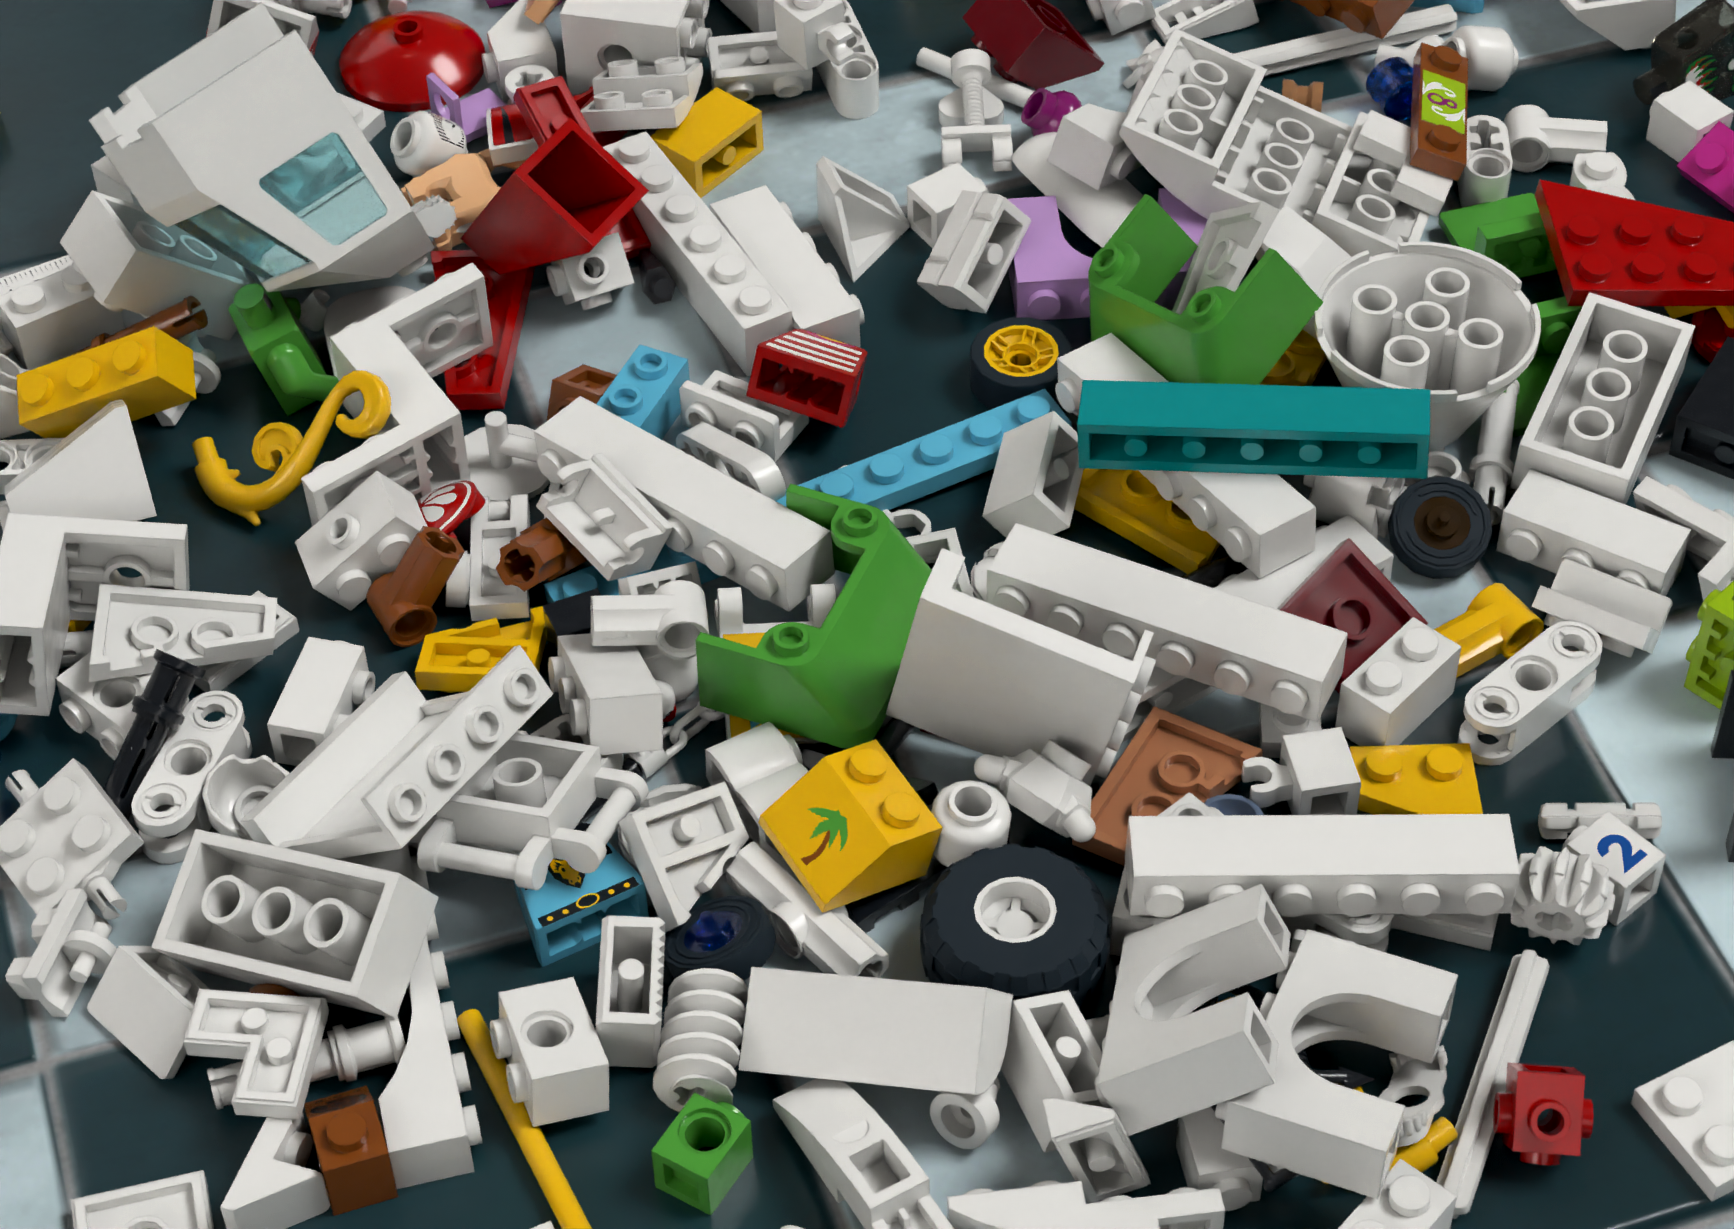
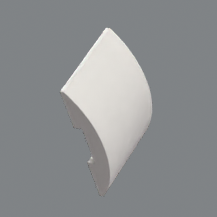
(1232, 143)

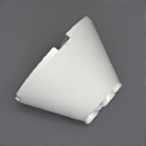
(1432, 323)

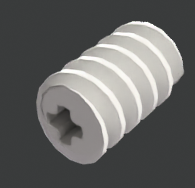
(700, 1037)

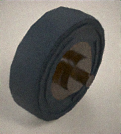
(1439, 527)

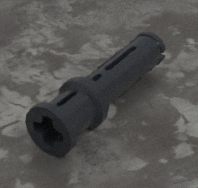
(159, 703)

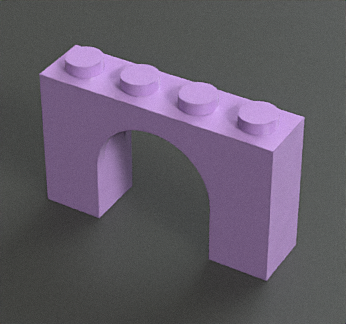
(1052, 276)

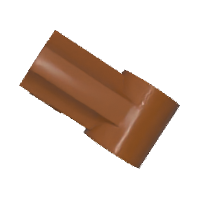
(537, 556)
(406, 596)

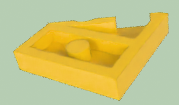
(461, 657)
(1417, 779)

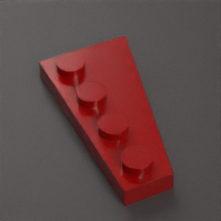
(485, 377)

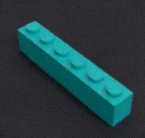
(1254, 429)

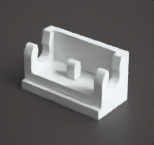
(606, 518)

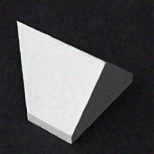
(856, 216)

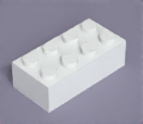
(1605, 398)
(296, 922)

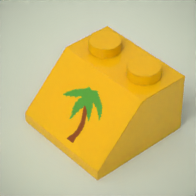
(852, 827)

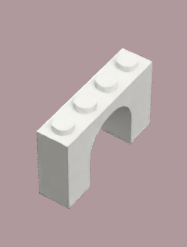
(1327, 995)
(1176, 1062)

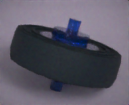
(723, 935)

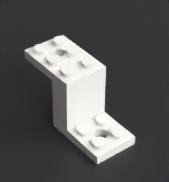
(424, 433)
(54, 576)

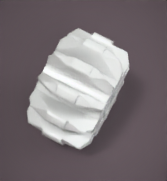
(1562, 896)

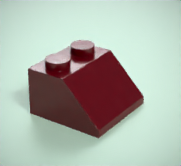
(1030, 42)

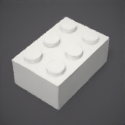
(150, 266)

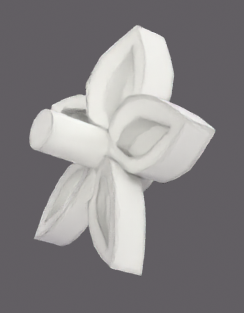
(1144, 63)

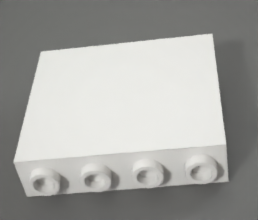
(1012, 681)
(396, 763)

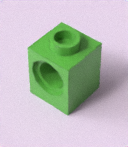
(696, 1175)

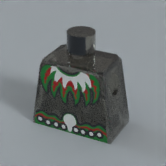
(1693, 49)

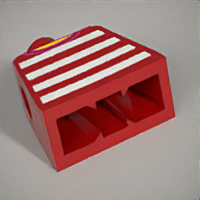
(816, 377)

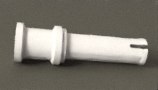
(341, 1054)

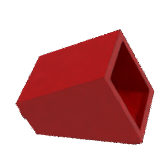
(554, 204)

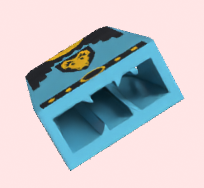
(571, 904)

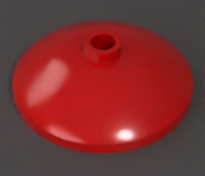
(393, 54)

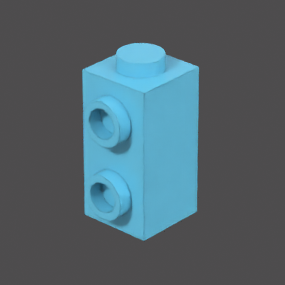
(648, 390)

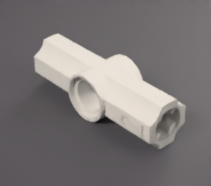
(799, 925)

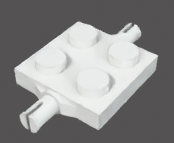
(66, 840)

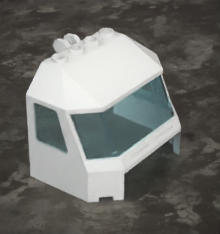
(266, 162)

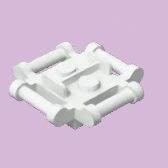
(525, 812)

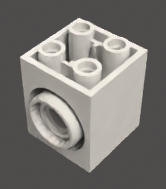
(629, 29)

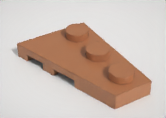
(1159, 768)

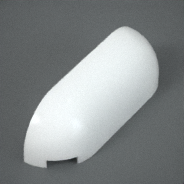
(1091, 210)

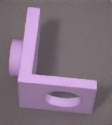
(468, 112)

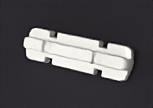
(1557, 820)

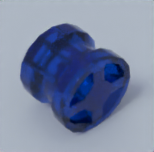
(1391, 86)

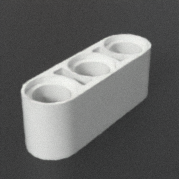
(855, 83)

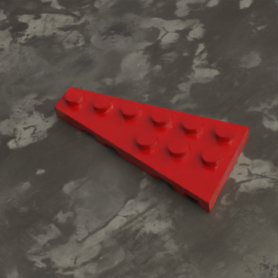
(1636, 249)

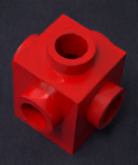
(1533, 1090)

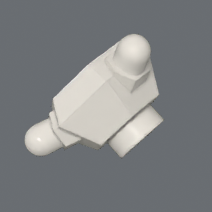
(1044, 787)

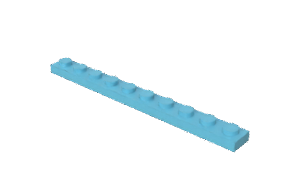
(877, 481)

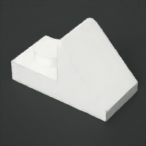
(273, 1183)

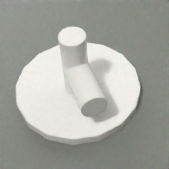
(504, 459)

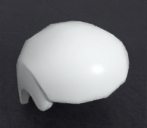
(236, 788)

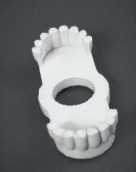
(1422, 1078)

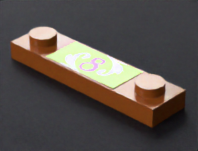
(1439, 111)

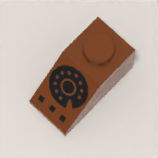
(351, 1150)

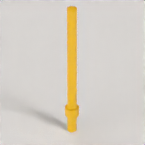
(530, 1138)

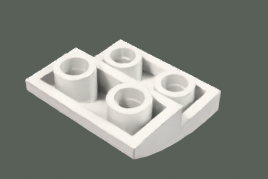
(643, 95)

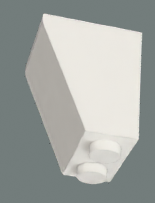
(86, 474)

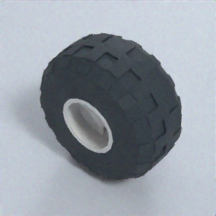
(1016, 925)

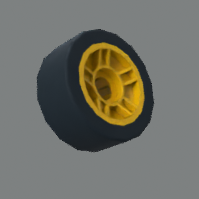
(1015, 360)

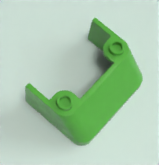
(1220, 332)
(834, 677)

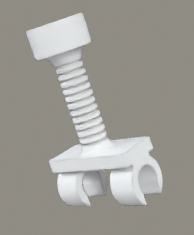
(971, 71)

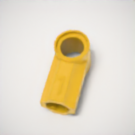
(1492, 626)

